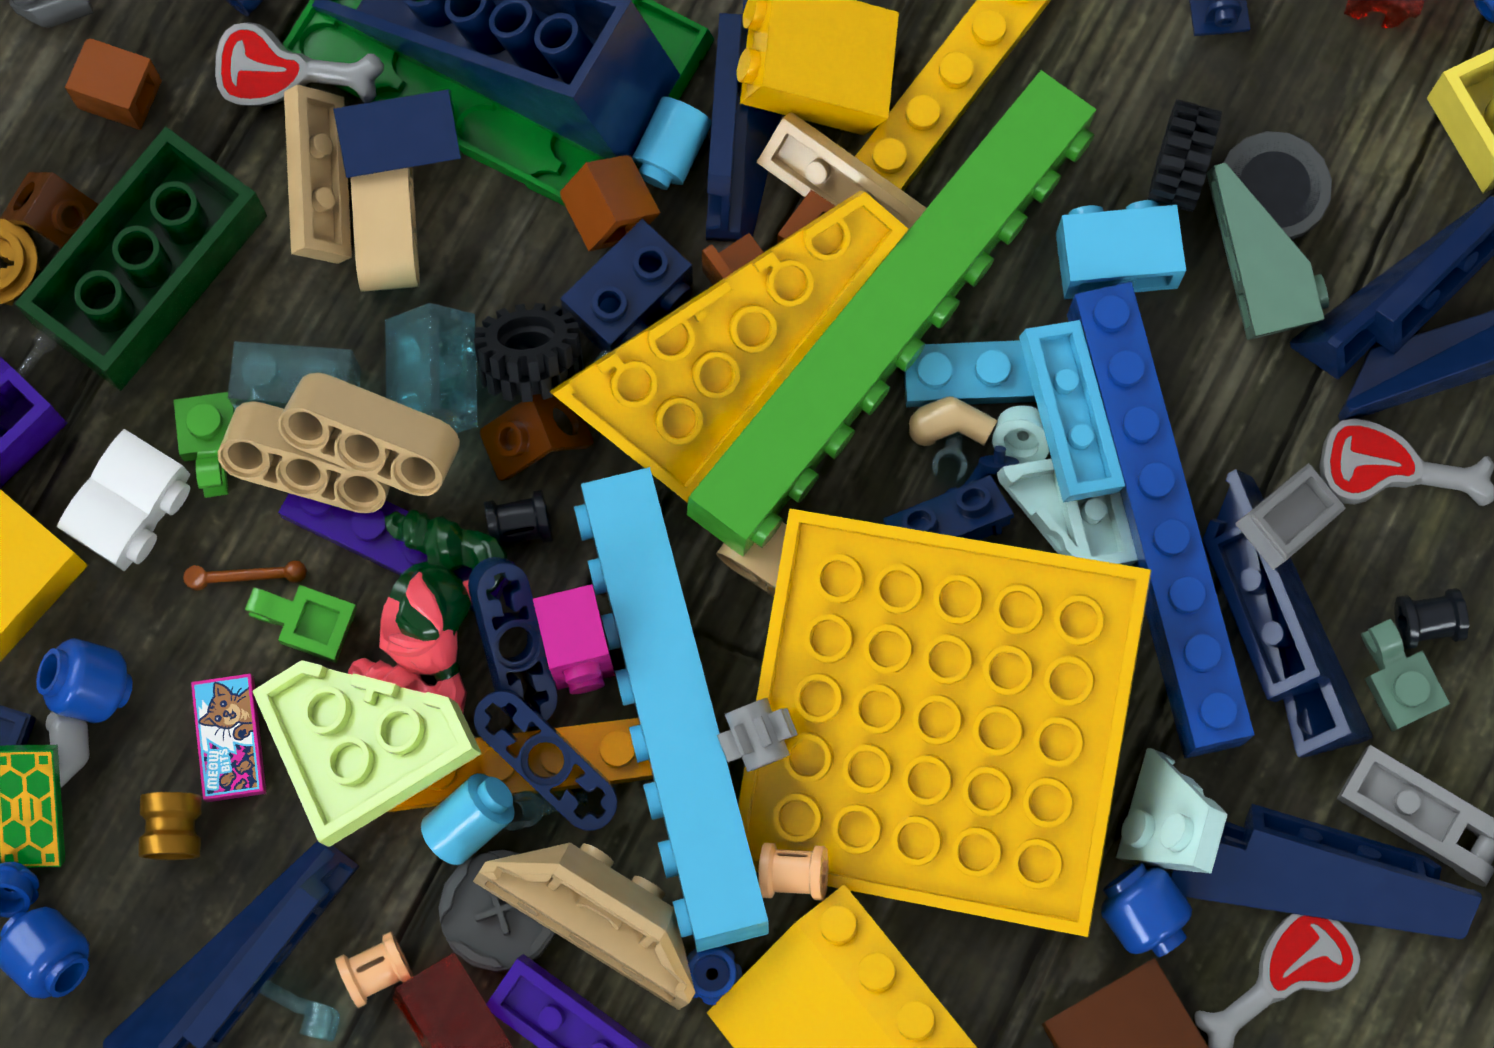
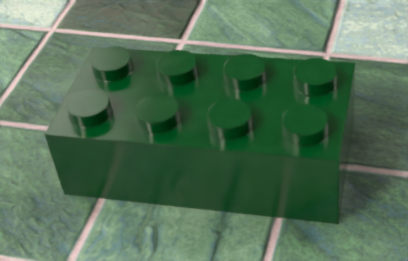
(142, 258)

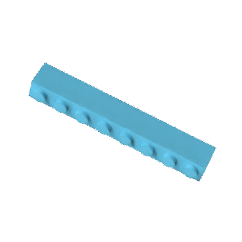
(674, 712)

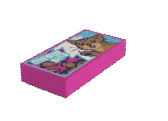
(228, 738)

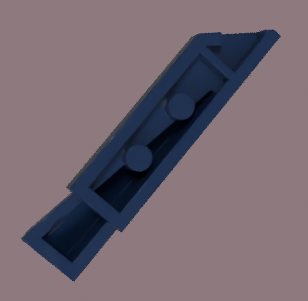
(736, 142)
(1403, 296)
(1423, 366)
(1283, 632)
(1331, 875)
(229, 971)

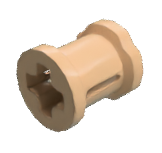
(793, 871)
(374, 969)

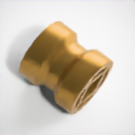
(170, 826)

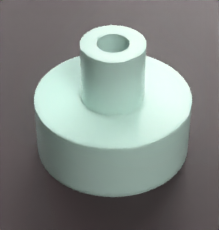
(1021, 434)

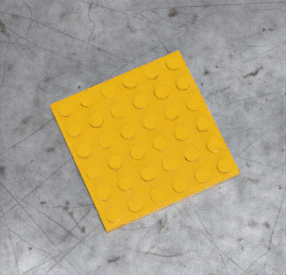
(947, 717)

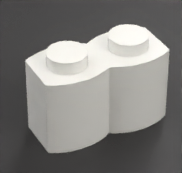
(125, 501)

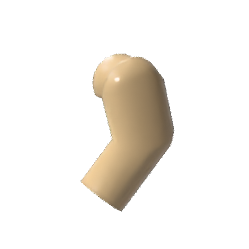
(948, 417)

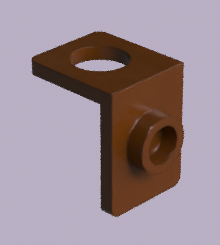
(53, 208)
(530, 433)

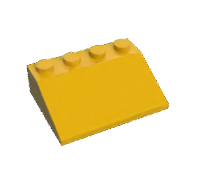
(835, 986)

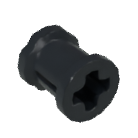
(519, 520)
(1431, 618)

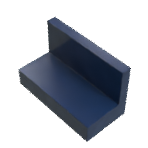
(397, 133)

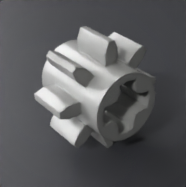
(757, 734)

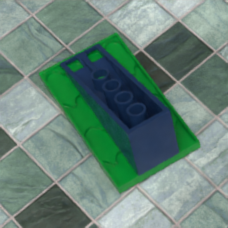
(528, 79)

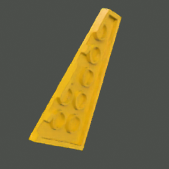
(709, 367)

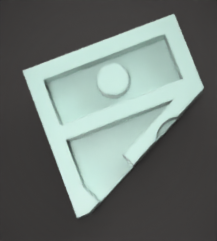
(1079, 528)
(1170, 820)

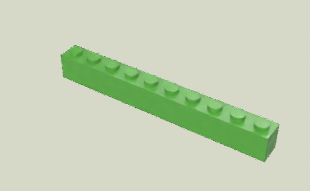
(890, 315)

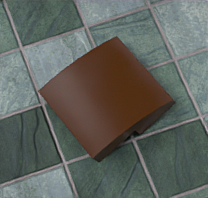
(1127, 1013)

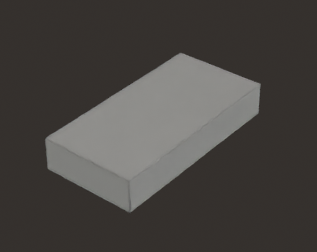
(1290, 516)

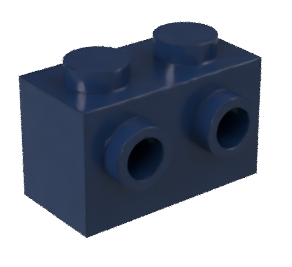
(629, 288)

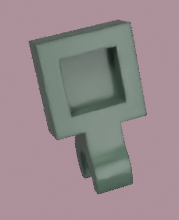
(1404, 685)

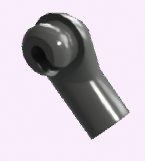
(51, 12)

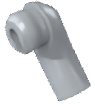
(72, 744)

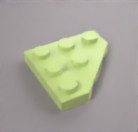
(359, 743)

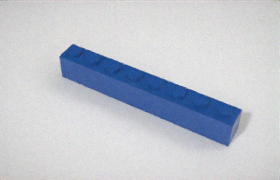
(1164, 529)

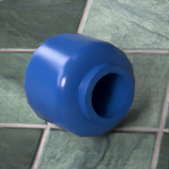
(84, 680)
(1146, 910)
(43, 953)

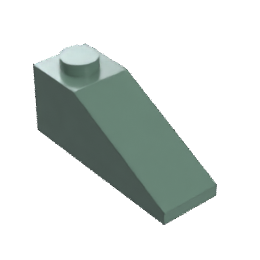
(1266, 267)

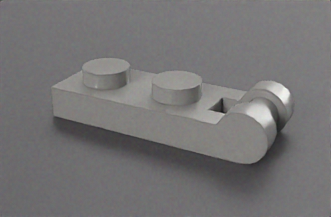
(1421, 813)

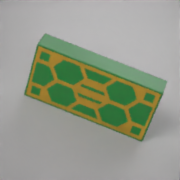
(31, 806)

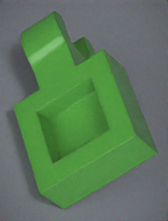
(200, 430)
(309, 622)

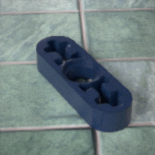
(517, 597)
(569, 801)

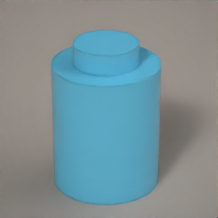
(671, 143)
(468, 818)

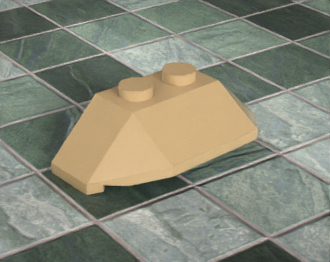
(598, 912)

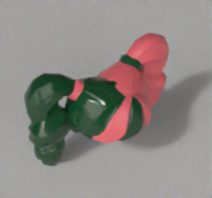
(429, 605)

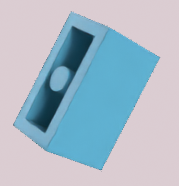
(1121, 247)

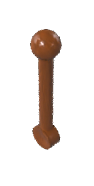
(197, 577)

